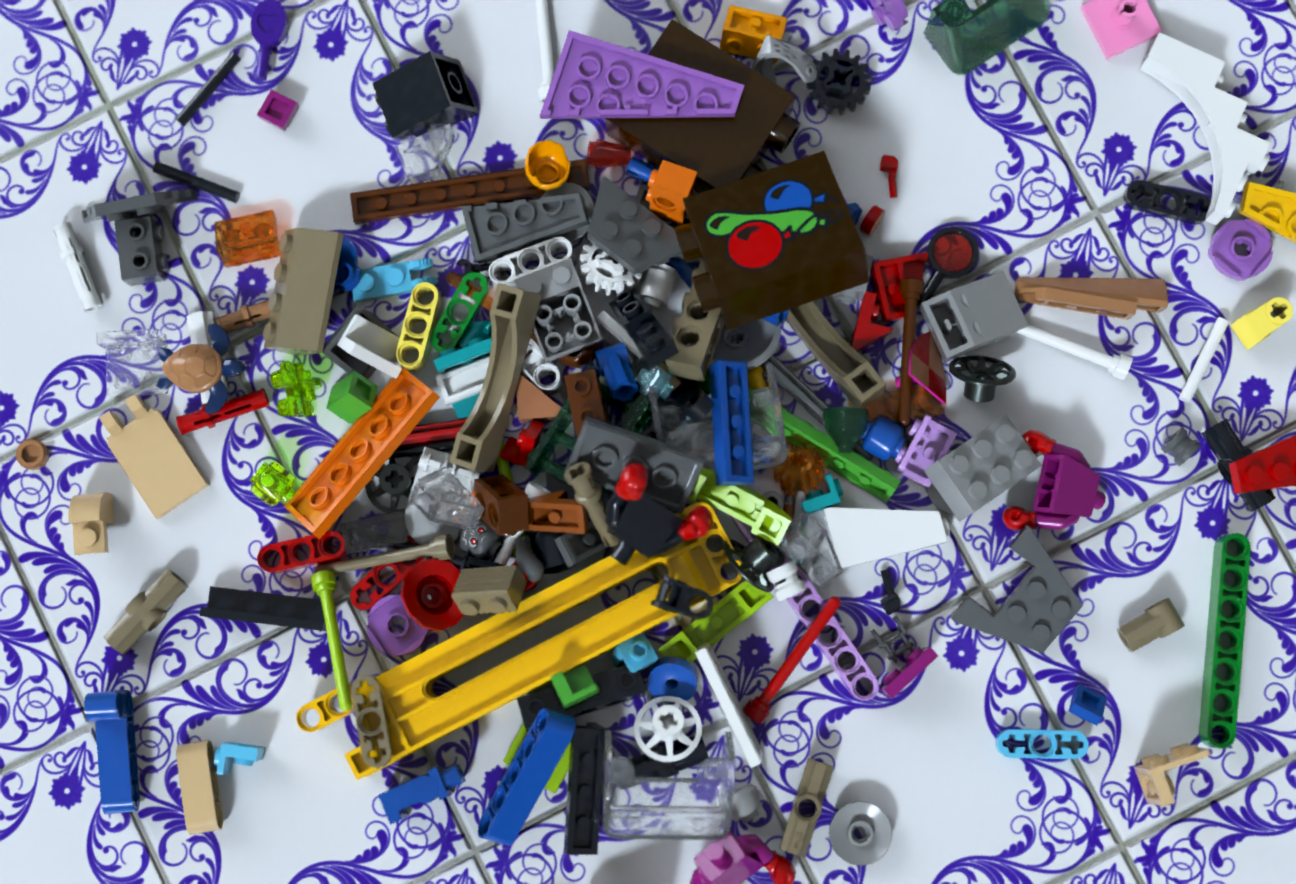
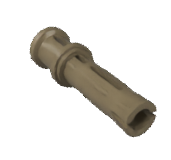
(589, 495)

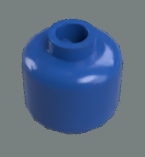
(883, 438)

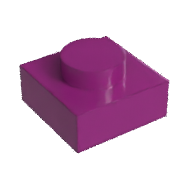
(278, 110)

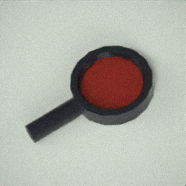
(951, 256)

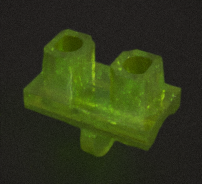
(298, 388)

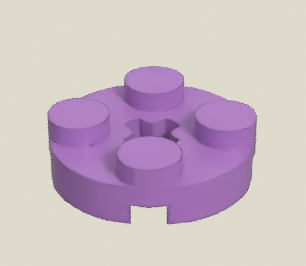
(889, 13)
(1258, 248)
(381, 621)

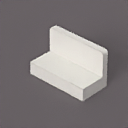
(371, 345)

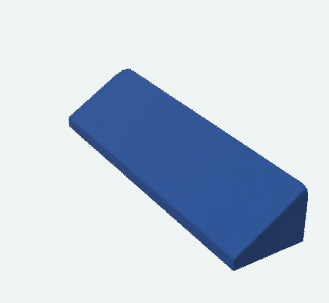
(731, 423)

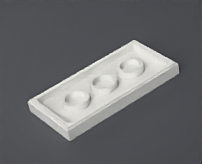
(729, 704)

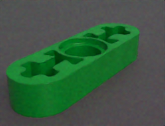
(464, 288)

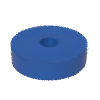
(672, 668)

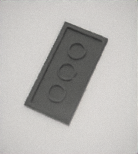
(611, 449)

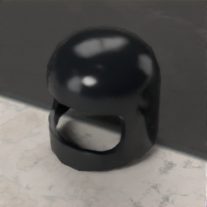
(548, 552)

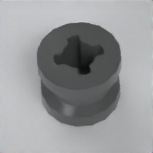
(1180, 446)

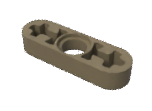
(357, 699)

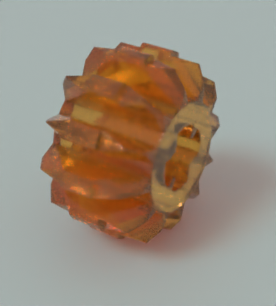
(800, 470)

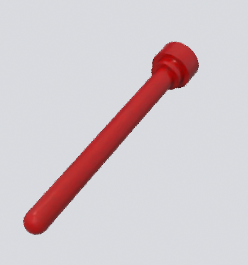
(758, 708)

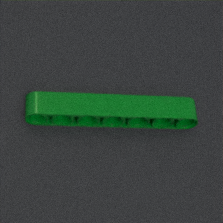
(1214, 652)

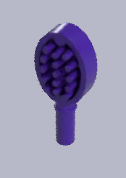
(269, 29)

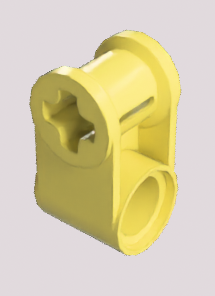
(1259, 323)

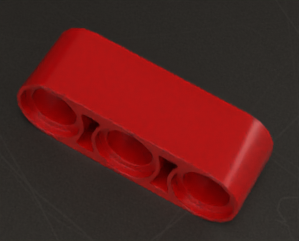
(289, 553)

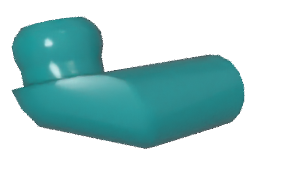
(475, 330)

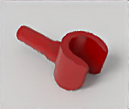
(890, 165)

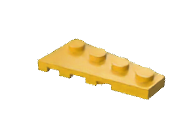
(1270, 208)

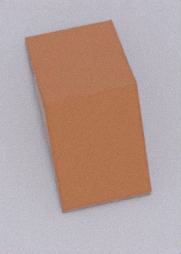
(534, 403)

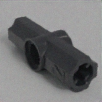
(1228, 449)
(648, 767)

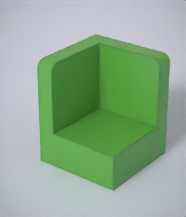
(352, 397)
(574, 686)

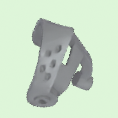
(787, 51)

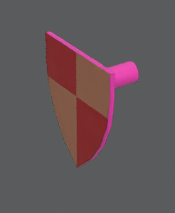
(927, 367)

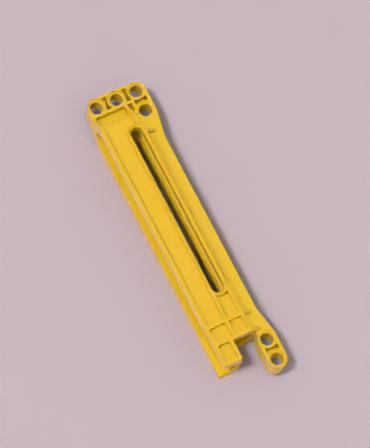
(422, 717)

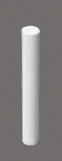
(1203, 360)

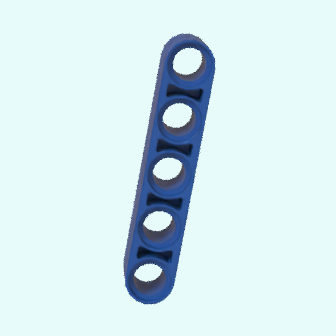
(526, 777)

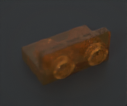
(247, 238)

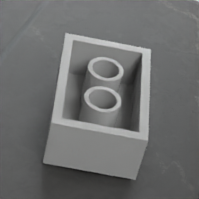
(982, 468)

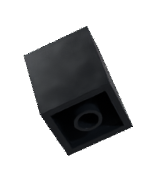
(424, 95)

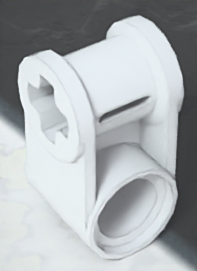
(535, 367)

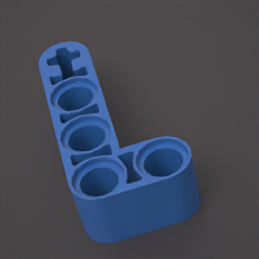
(115, 749)

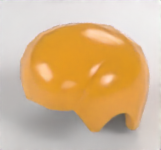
(547, 165)

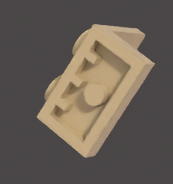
(1154, 784)

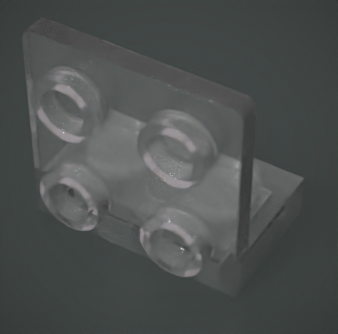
(133, 361)

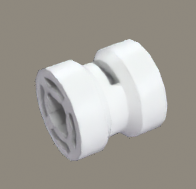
(786, 588)

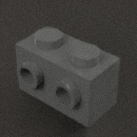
(141, 250)

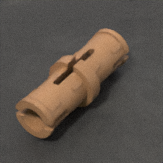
(245, 317)

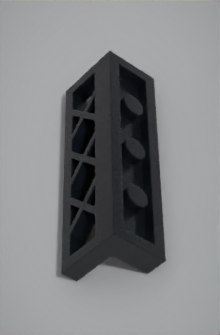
(264, 608)
(584, 790)

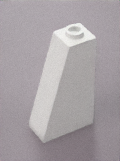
(877, 534)

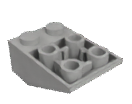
(564, 315)
(973, 316)

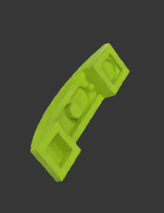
(743, 504)
(725, 617)

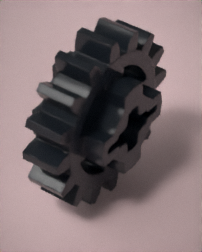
(848, 74)

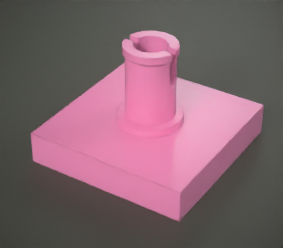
(1120, 24)

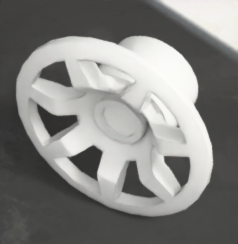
(667, 726)

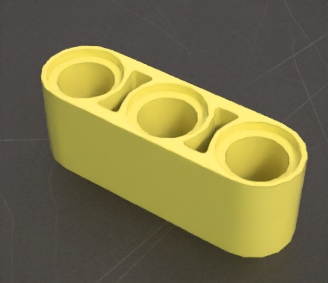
(415, 313)

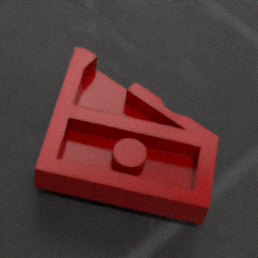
(887, 278)

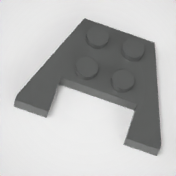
(1035, 608)

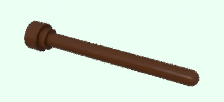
(911, 291)

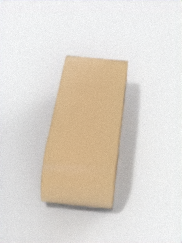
(199, 787)

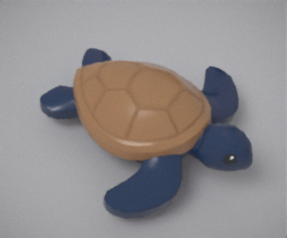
(200, 368)

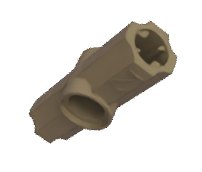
(145, 611)
(800, 827)

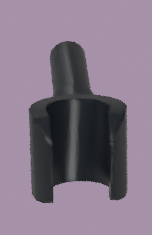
(472, 267)
(891, 602)

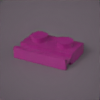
(916, 663)

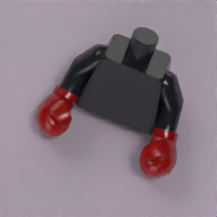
(644, 523)

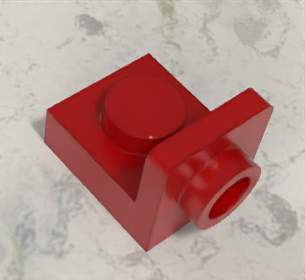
(518, 449)

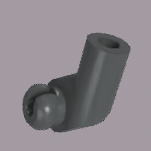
(527, 561)

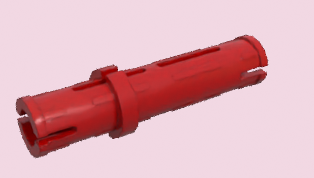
(232, 408)

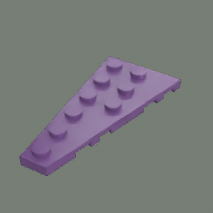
(618, 82)

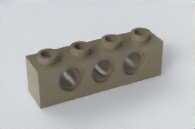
(695, 360)

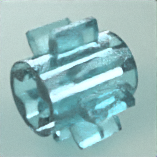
(655, 377)

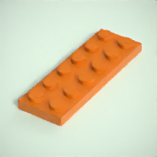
(361, 453)

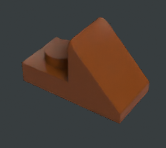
(557, 514)

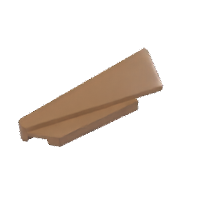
(1095, 295)

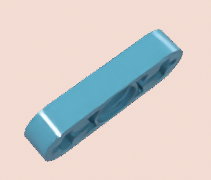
(1065, 736)

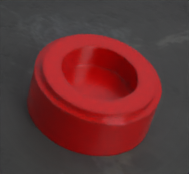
(872, 220)

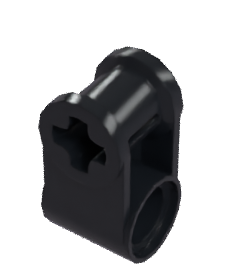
(680, 598)

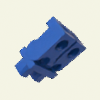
(422, 790)

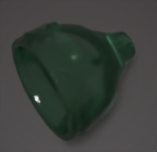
(845, 425)

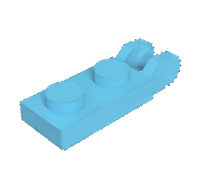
(390, 280)

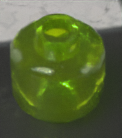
(273, 484)

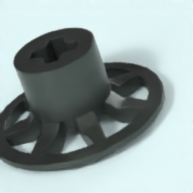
(980, 380)
(395, 481)
(756, 557)

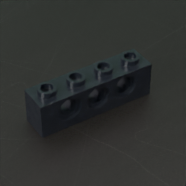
(614, 688)

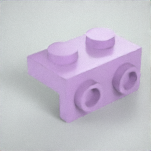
(929, 444)

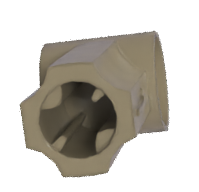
(1156, 622)

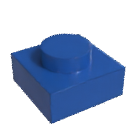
(1087, 704)

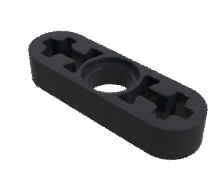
(1148, 189)
(693, 400)

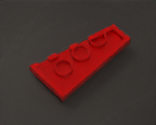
(1266, 468)

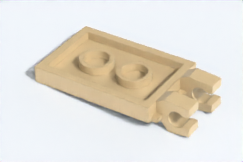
(153, 458)

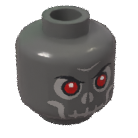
(481, 542)

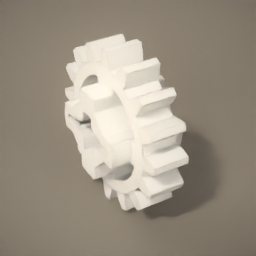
(605, 271)

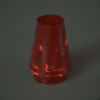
(607, 154)

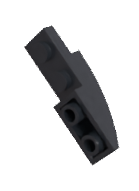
(643, 328)

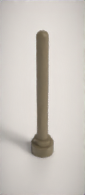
(441, 548)

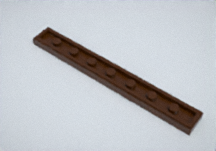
(453, 193)

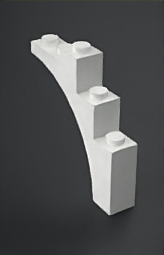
(1196, 81)

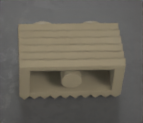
(489, 590)

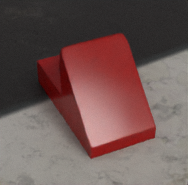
(868, 333)

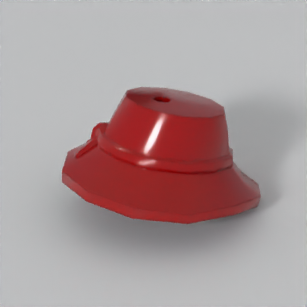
(437, 580)

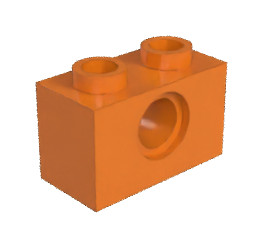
(668, 189)

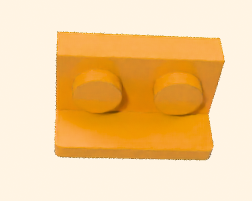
(747, 29)

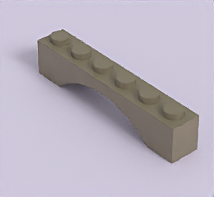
(511, 328)
(843, 363)

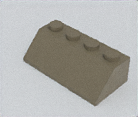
(303, 291)

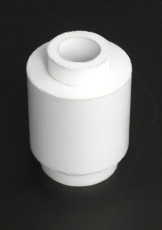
(658, 286)

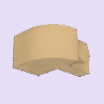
(90, 519)

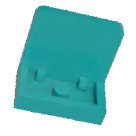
(453, 358)

